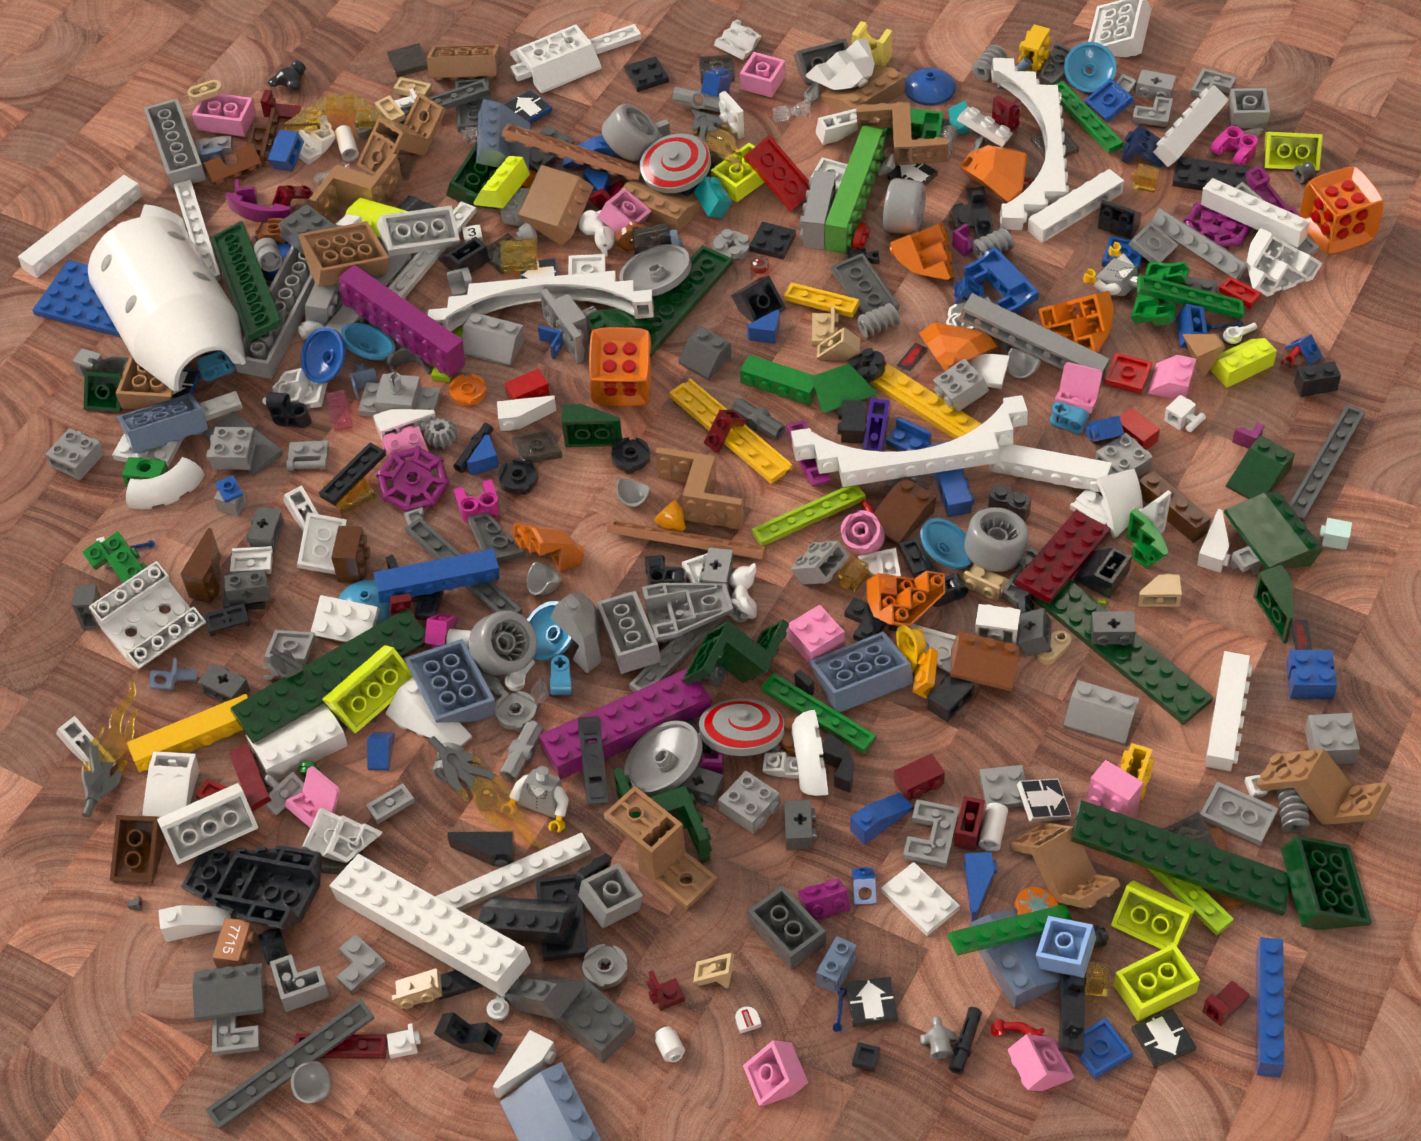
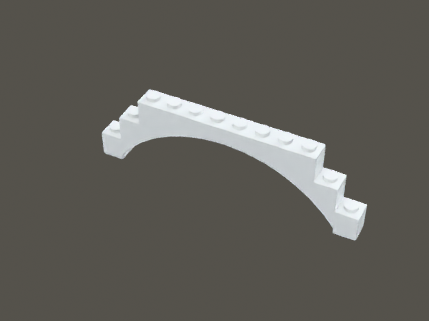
(1044, 105)
(591, 287)
(865, 466)

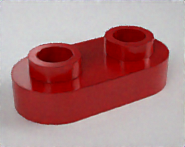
(860, 235)

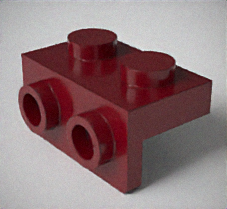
(1006, 113)

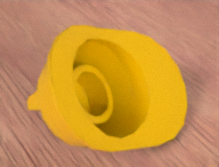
(910, 643)

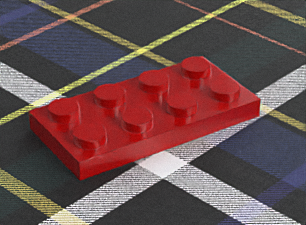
(778, 172)

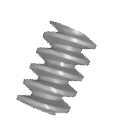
(983, 65)
(1000, 239)
(878, 318)
(1292, 811)

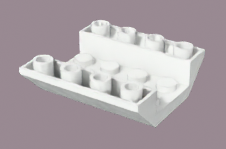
(558, 58)
(137, 606)

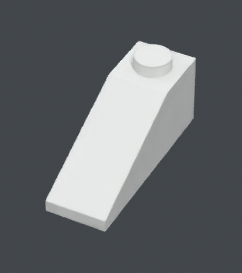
(836, 126)
(522, 412)
(397, 419)
(298, 505)
(1158, 511)
(1216, 545)
(76, 738)
(190, 921)
(528, 1060)

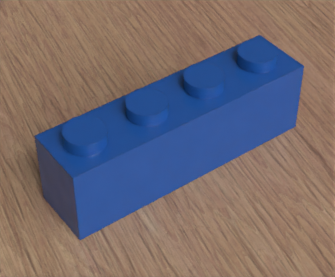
(954, 491)

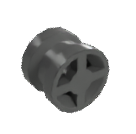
(1304, 172)

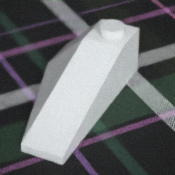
(411, 712)

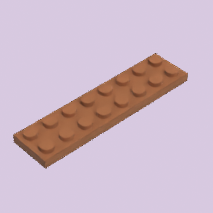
(564, 149)

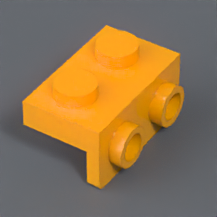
(925, 672)

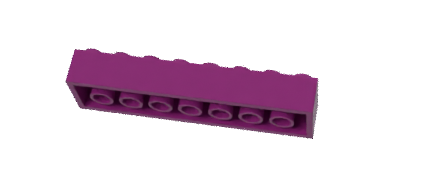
(402, 321)
(626, 721)

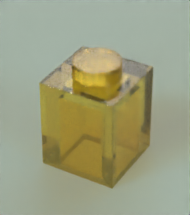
(1145, 177)
(853, 574)
(1097, 979)

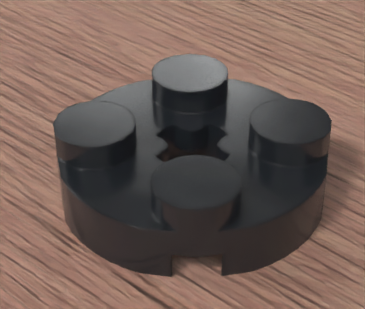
(869, 357)
(633, 463)
(518, 485)

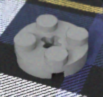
(735, 238)
(511, 720)
(605, 978)

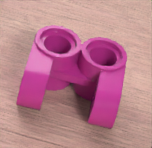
(1233, 140)
(472, 506)

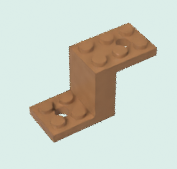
(411, 136)
(905, 149)
(348, 185)
(700, 478)
(1324, 787)
(660, 847)
(1065, 866)

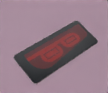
(912, 357)
(1301, 635)

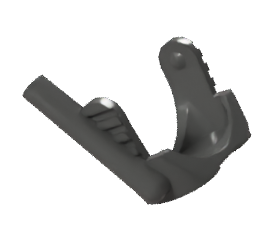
(403, 356)
(112, 364)
(291, 666)

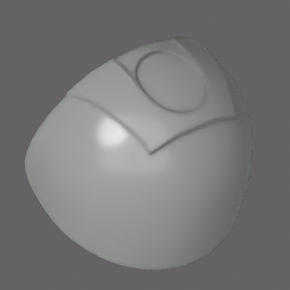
(1022, 363)
(632, 492)
(542, 579)
(311, 1082)

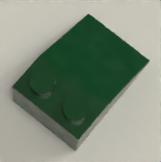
(616, 318)
(589, 427)
(1261, 469)
(1275, 599)

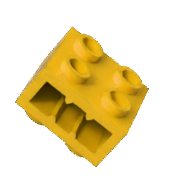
(1036, 47)
(1138, 764)

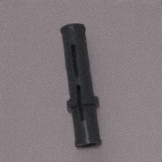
(461, 463)
(962, 1048)

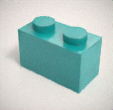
(713, 197)

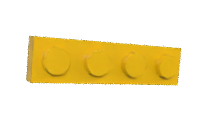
(821, 299)

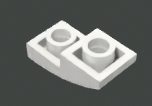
(780, 765)

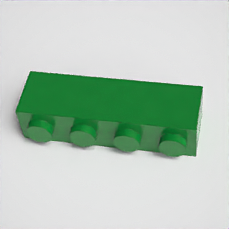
(778, 379)

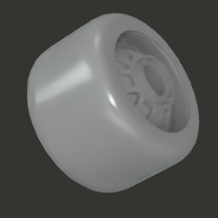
(629, 131)
(904, 206)
(996, 539)
(515, 637)

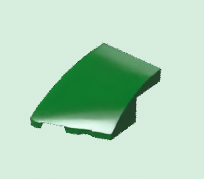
(840, 385)
(1149, 543)

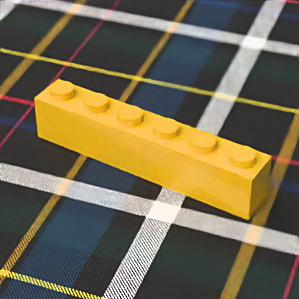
(187, 734)

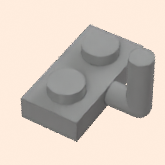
(282, 791)

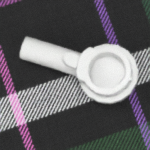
(1234, 334)
(516, 680)
(498, 1008)

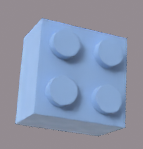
(1066, 946)

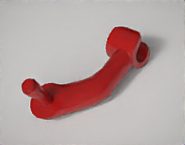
(1291, 358)
(1000, 1026)

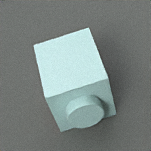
(1336, 533)

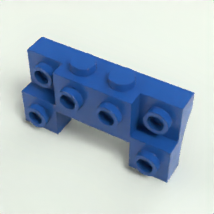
(1004, 278)

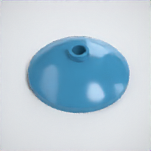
(1092, 57)
(367, 341)
(945, 543)
(366, 589)
(550, 637)

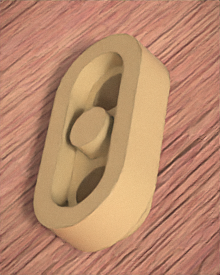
(205, 91)
(1057, 647)

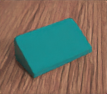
(954, 113)

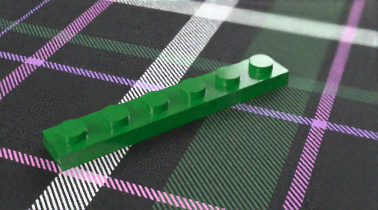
(1088, 120)
(1188, 295)
(828, 718)
(1004, 930)

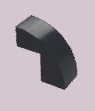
(838, 756)
(476, 1038)

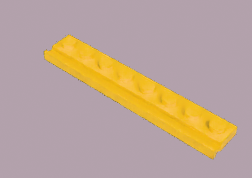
(924, 403)
(740, 440)

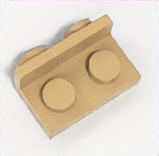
(823, 325)
(985, 582)
(418, 989)

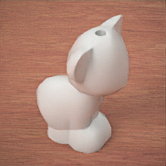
(592, 225)
(742, 603)

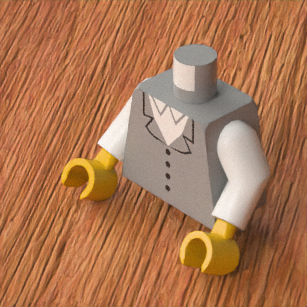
(1117, 276)
(542, 794)

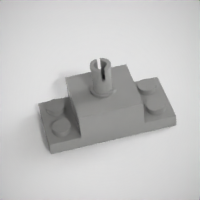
(567, 317)
(397, 393)

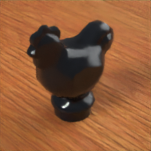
(289, 76)

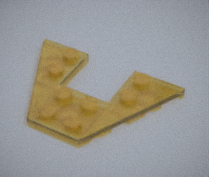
(335, 104)

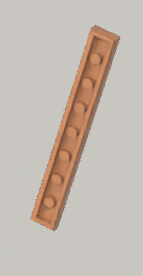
(685, 539)

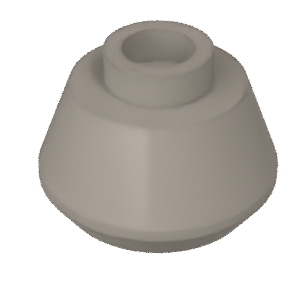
(526, 232)

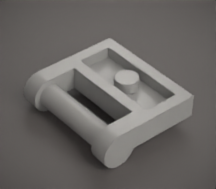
(308, 455)

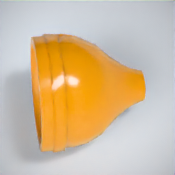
(671, 517)

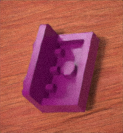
(825, 899)

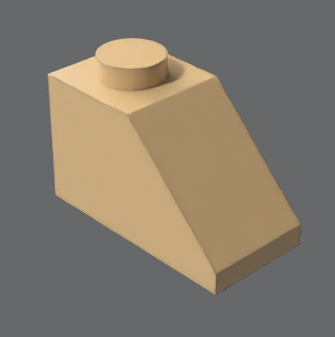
(839, 346)
(1161, 592)

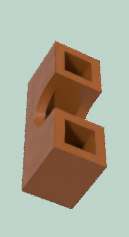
(246, 159)

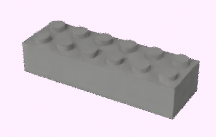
(174, 142)

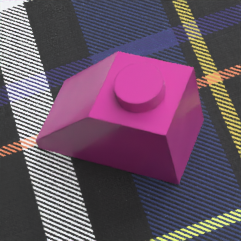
(438, 627)

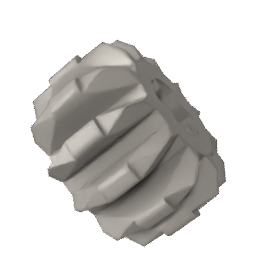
(440, 433)

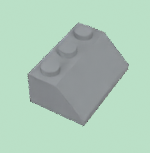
(492, 338)
(1101, 712)

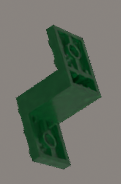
(736, 652)
(679, 805)

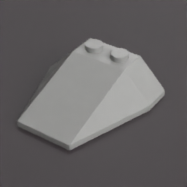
(684, 607)

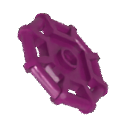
(1221, 235)
(412, 489)

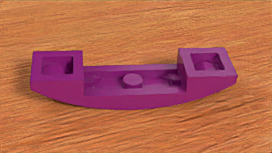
(1258, 182)
(256, 212)
(808, 466)

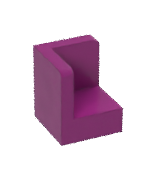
(248, 193)
(962, 241)
(1246, 437)
(713, 762)

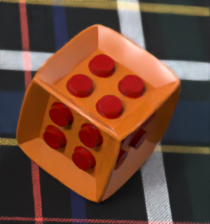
(1342, 209)
(620, 366)

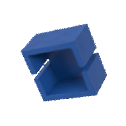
(1311, 674)

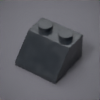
(758, 299)

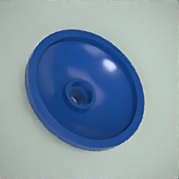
(930, 86)
(323, 355)

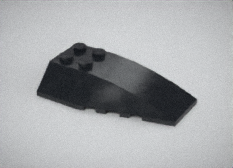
(258, 884)

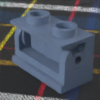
(836, 965)

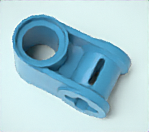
(214, 366)
(1070, 418)
(560, 676)

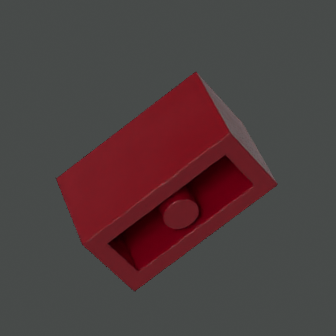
(919, 777)
(969, 823)

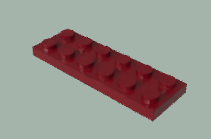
(1062, 556)

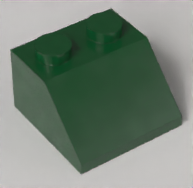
(101, 390)

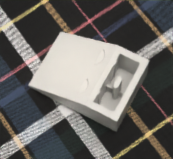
(169, 783)

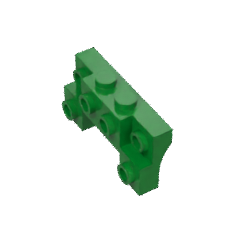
(924, 124)
(1154, 309)
(118, 554)

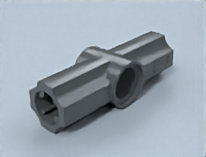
(759, 419)

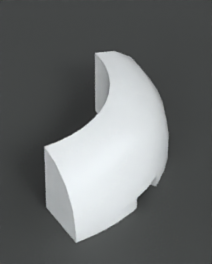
(164, 488)
(808, 749)

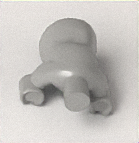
(939, 1040)

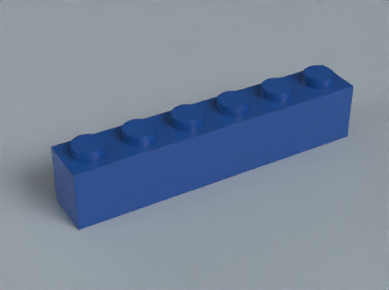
(437, 575)
(1269, 1007)

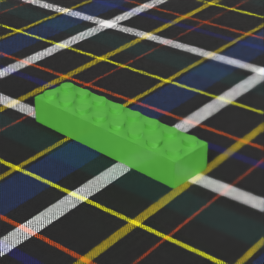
(854, 189)

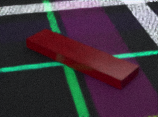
(250, 776)
(356, 1046)

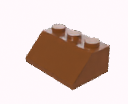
(984, 660)

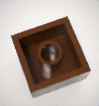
(350, 554)

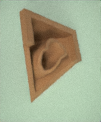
(1204, 349)

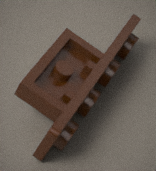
(262, 137)

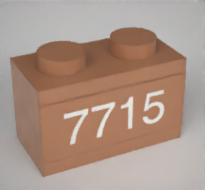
(234, 943)

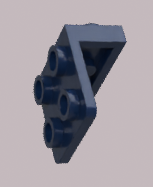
(1141, 143)

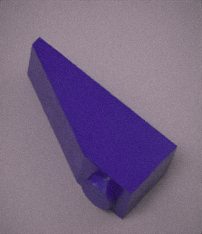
(876, 424)

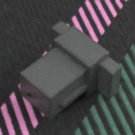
(137, 903)

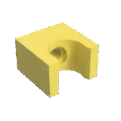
(880, 49)

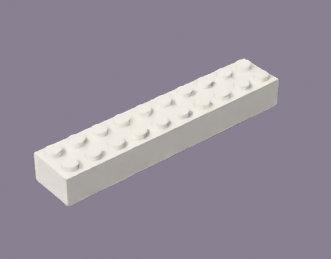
(431, 924)

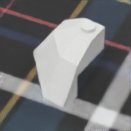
(846, 67)
(1278, 265)

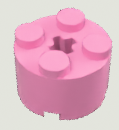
(871, 529)

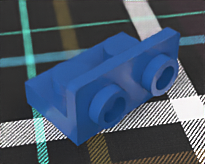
(965, 288)
(907, 436)

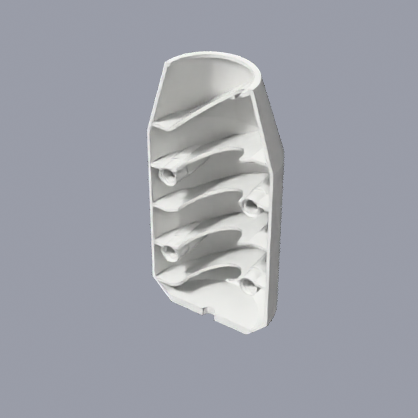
(163, 297)

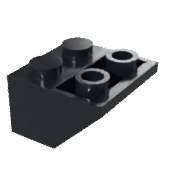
(1118, 219)
(468, 254)
(1104, 570)

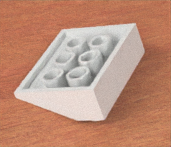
(1121, 26)
(303, 739)

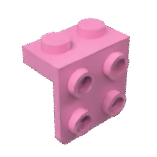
(1079, 386)
(407, 439)
(316, 794)

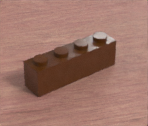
(1181, 513)

